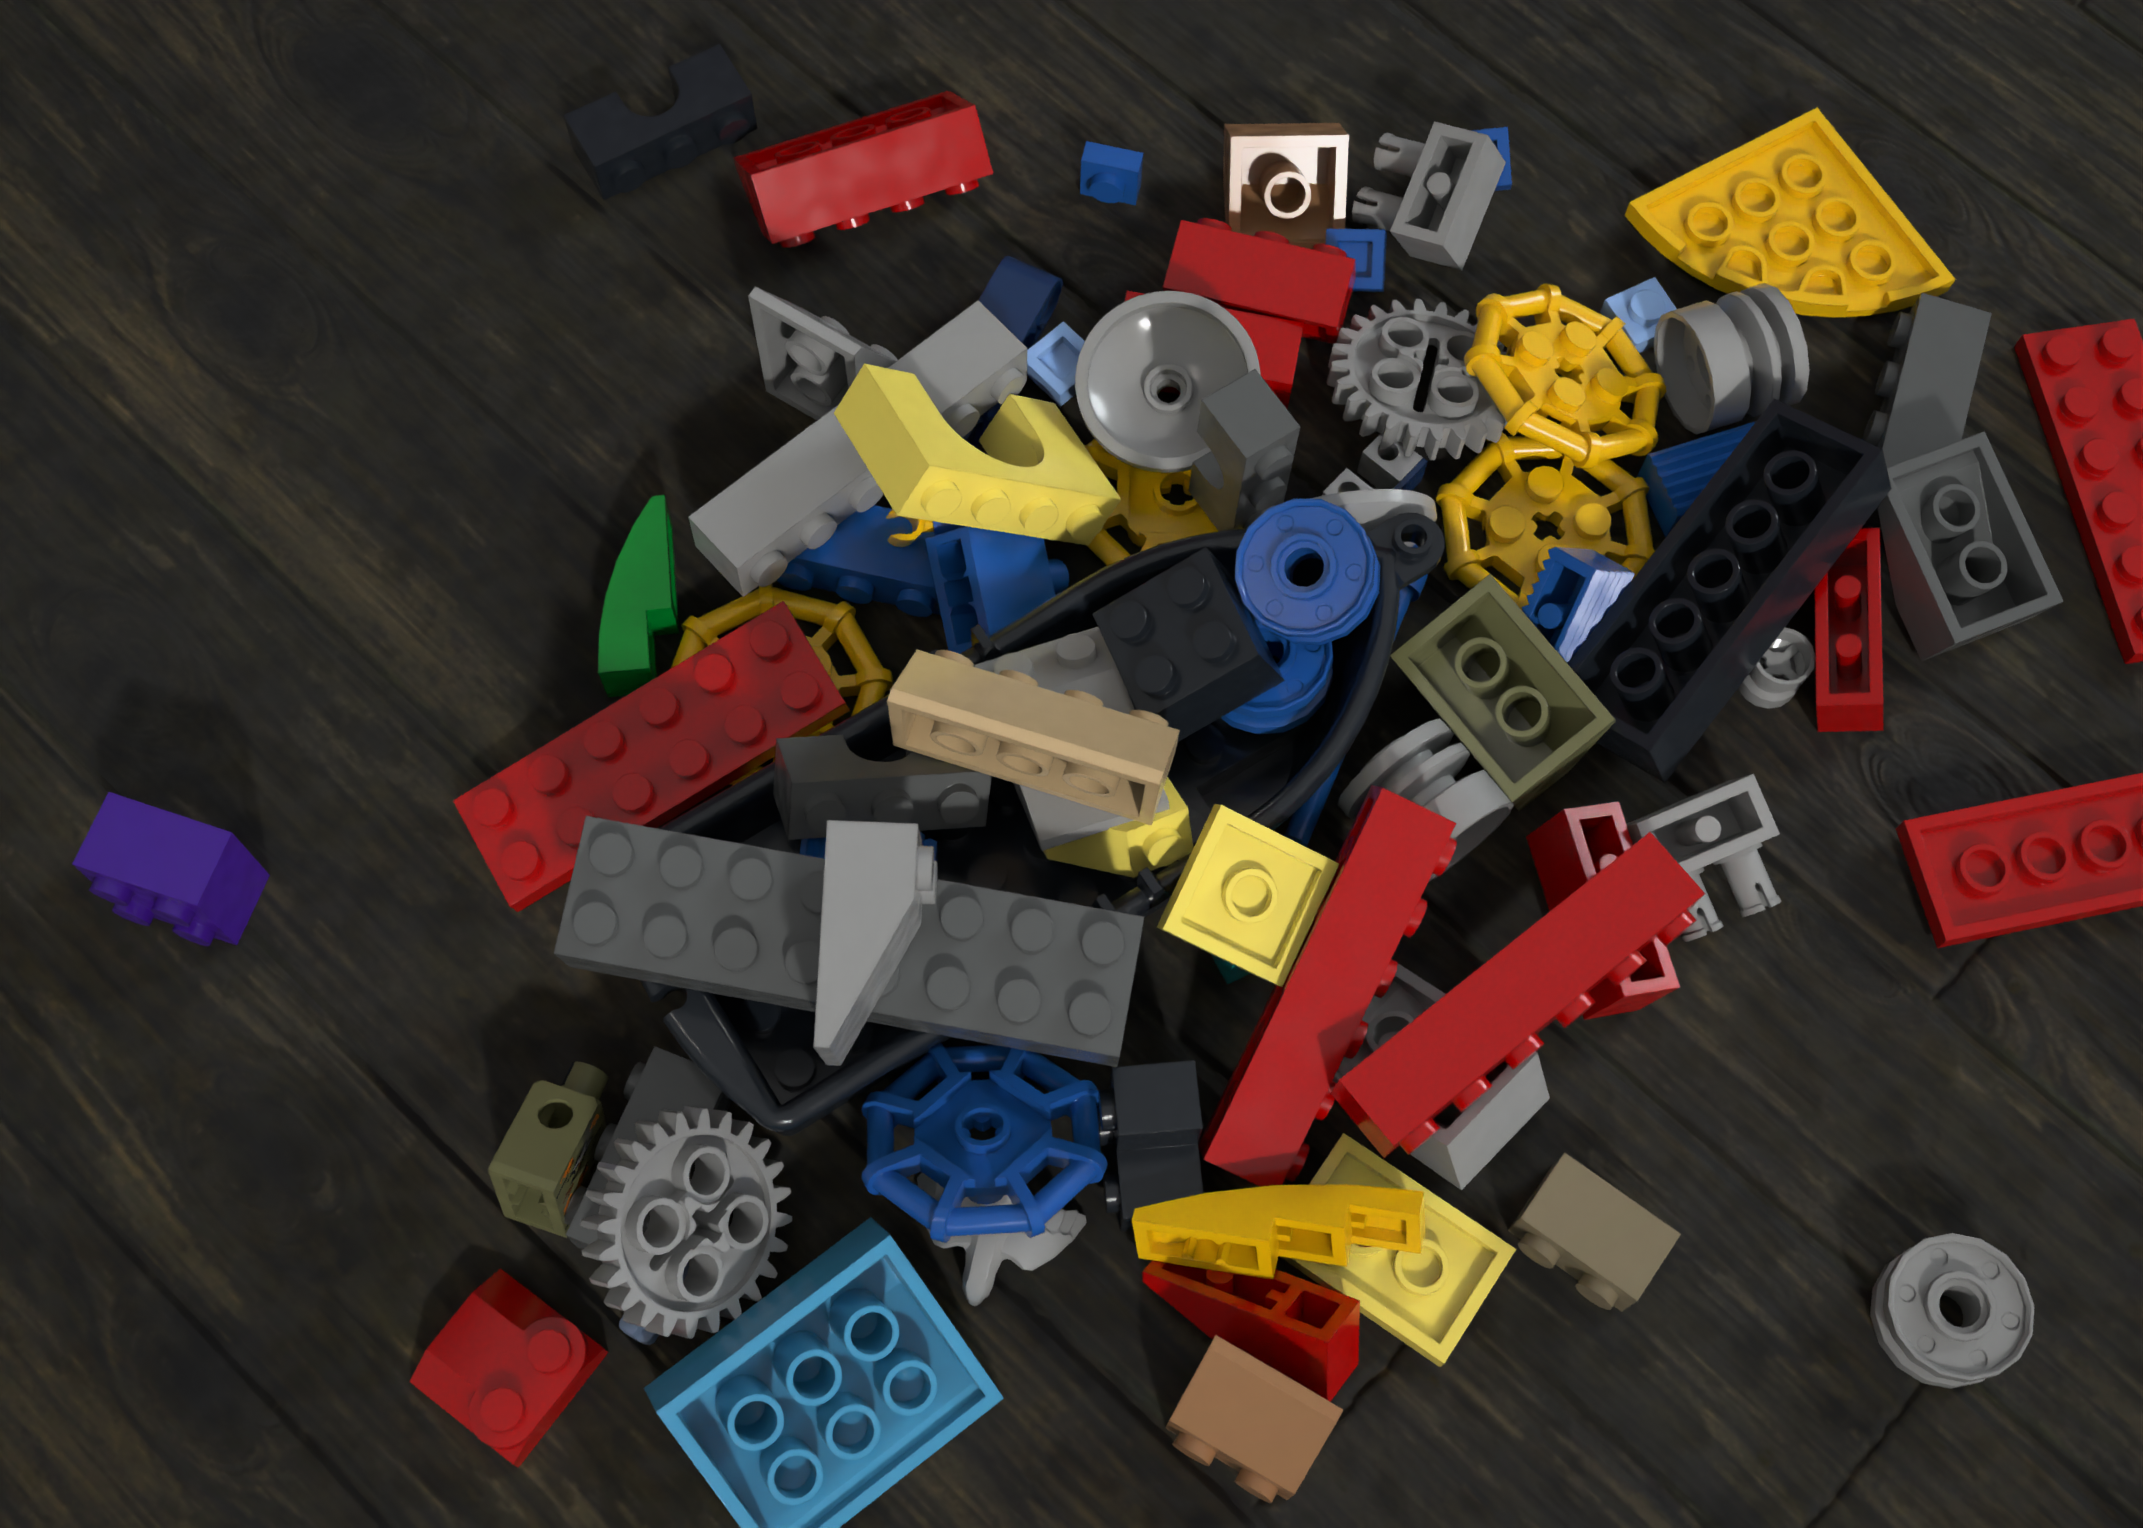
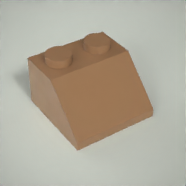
(1286, 179)
(1252, 1421)

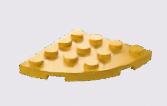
(1796, 217)

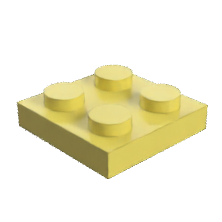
(1248, 895)

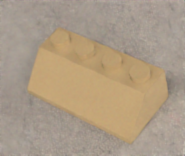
(1032, 734)

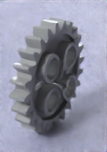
(1380, 368)
(686, 1221)

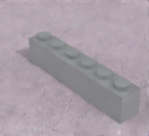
(820, 478)

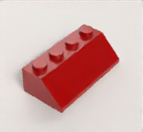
(865, 168)

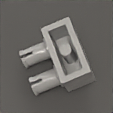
(1445, 197)
(1722, 829)

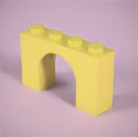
(1028, 485)

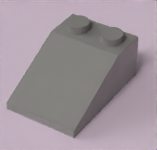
(806, 356)
(1069, 663)
(869, 916)
(1484, 1128)

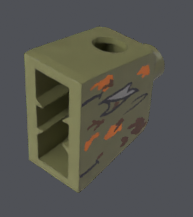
(550, 1149)

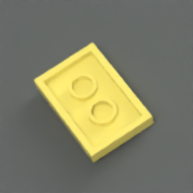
(1412, 1295)

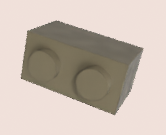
(1593, 1234)

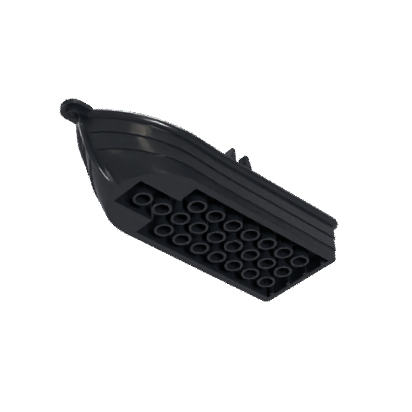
(767, 1052)

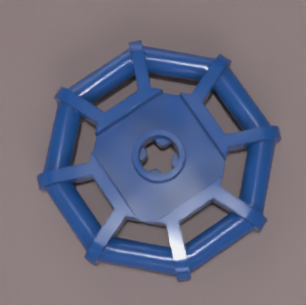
(982, 1167)

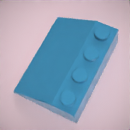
(824, 1389)

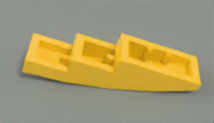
(1254, 1226)

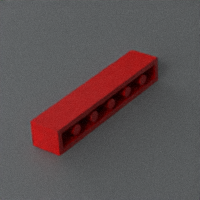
(1518, 994)
(1319, 1011)

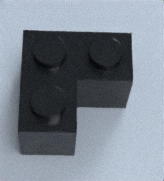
(1154, 1134)

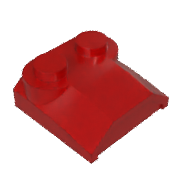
(507, 1366)

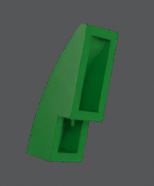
(639, 602)

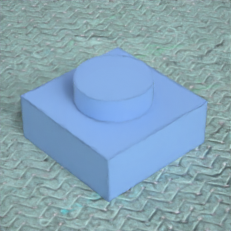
(1640, 310)
(1054, 363)

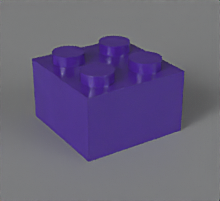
(171, 871)

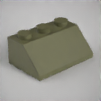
(1504, 691)

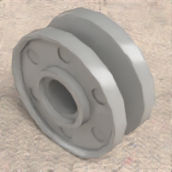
(1985, 1286)

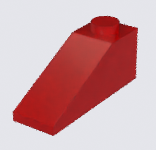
(1279, 1321)

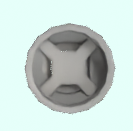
(1788, 659)

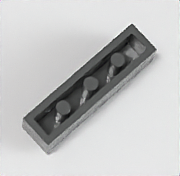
(1928, 381)

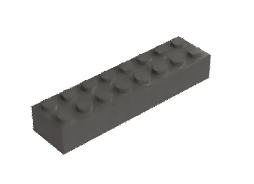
(751, 926)

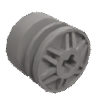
(1731, 357)
(1424, 772)

